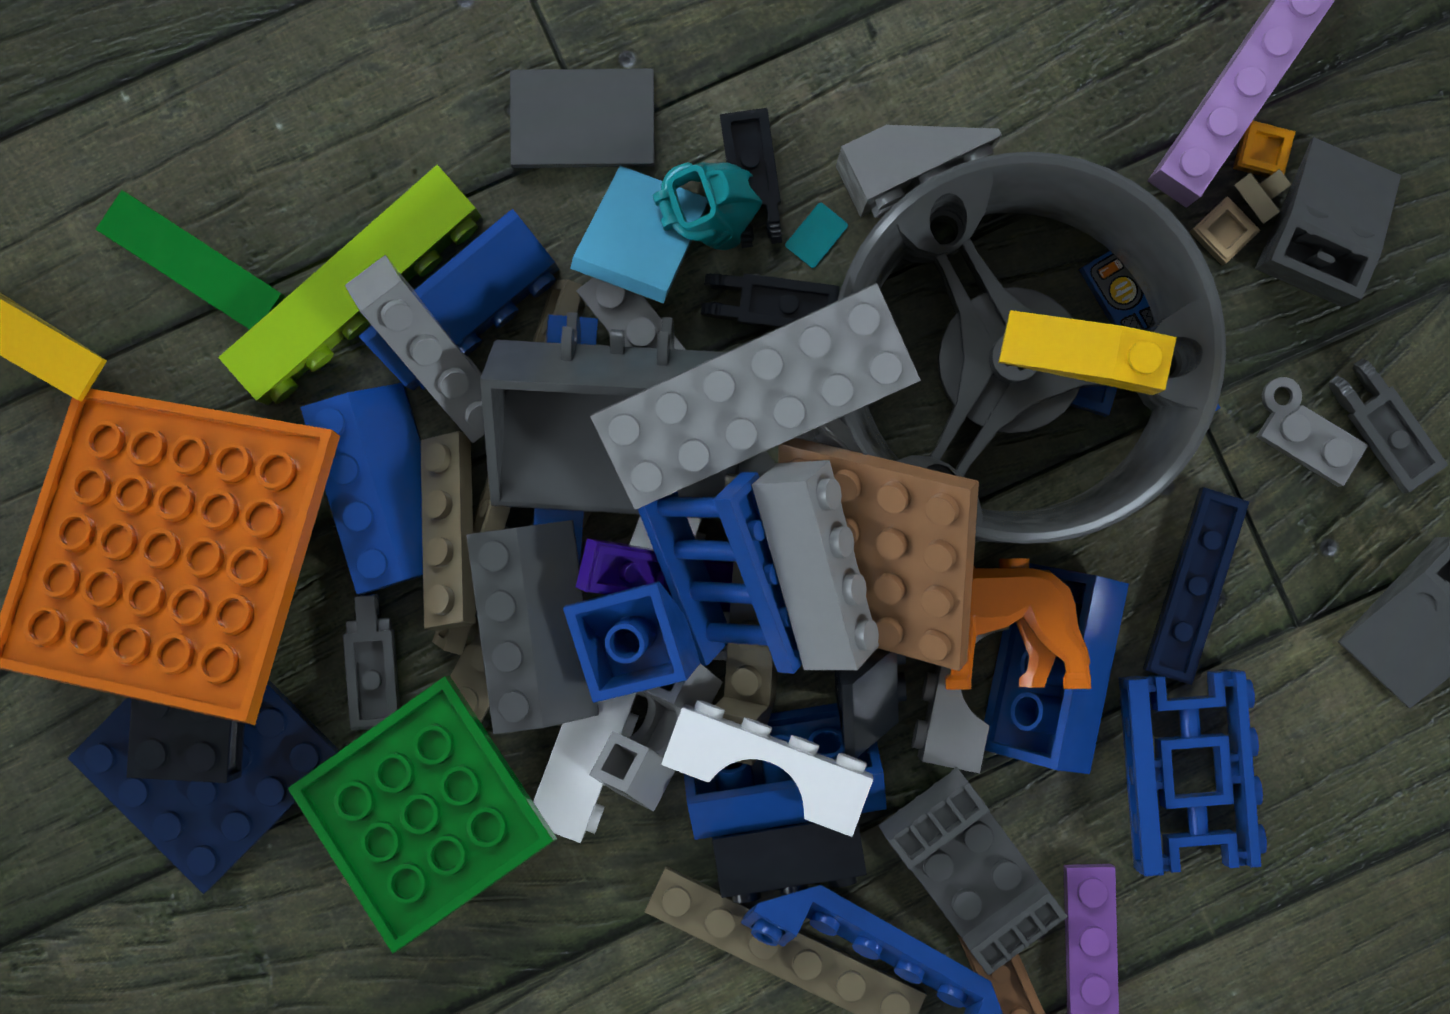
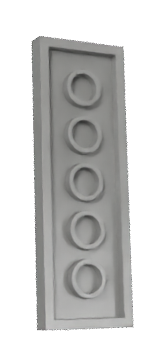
(756, 396)

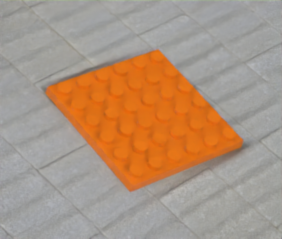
(165, 552)

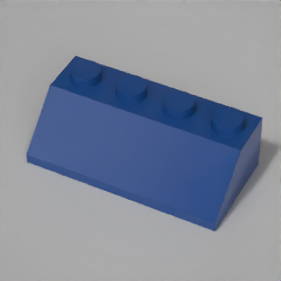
(478, 289)
(375, 483)
(1053, 723)
(765, 795)

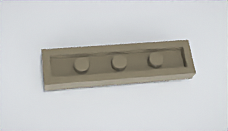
(445, 522)

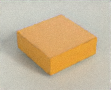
(1264, 149)

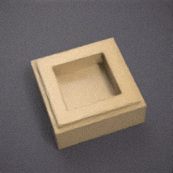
(1224, 231)

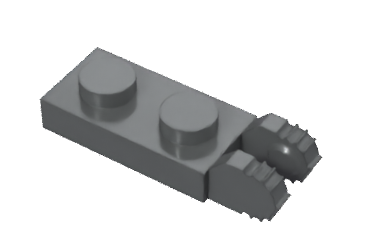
(1389, 428)

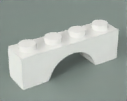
(829, 788)

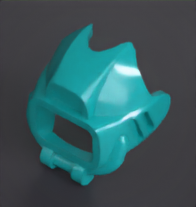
(729, 197)

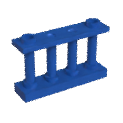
(691, 585)

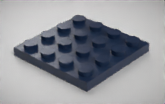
(209, 824)

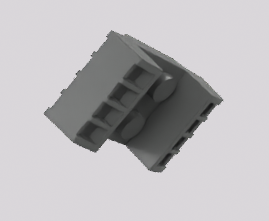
(972, 871)

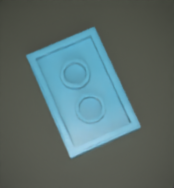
(628, 240)

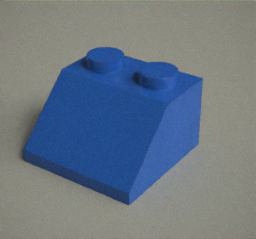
(631, 641)

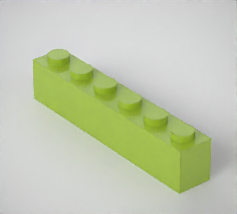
(321, 310)

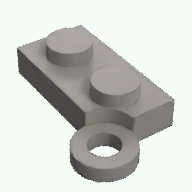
(1308, 436)

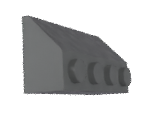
(526, 644)

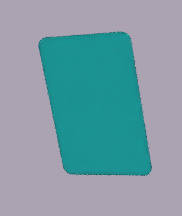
(816, 235)

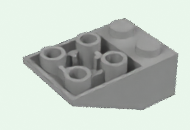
(900, 157)

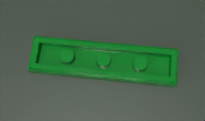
(188, 261)

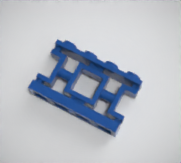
(1232, 768)

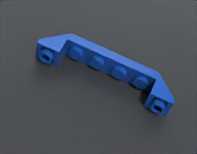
(781, 919)

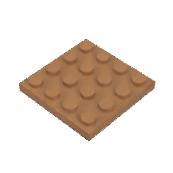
(910, 546)

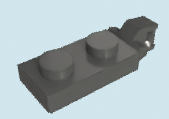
(370, 665)

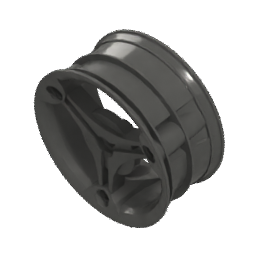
(1015, 401)

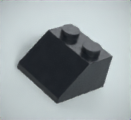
(869, 700)

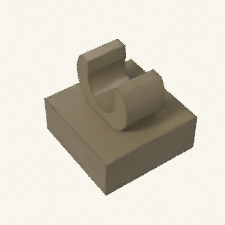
(1260, 195)

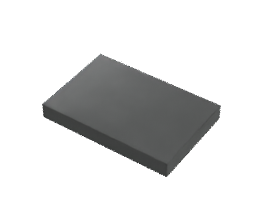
(582, 118)

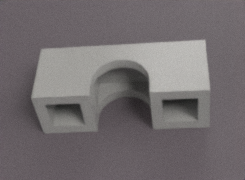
(633, 763)

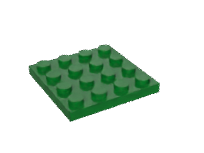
(421, 814)

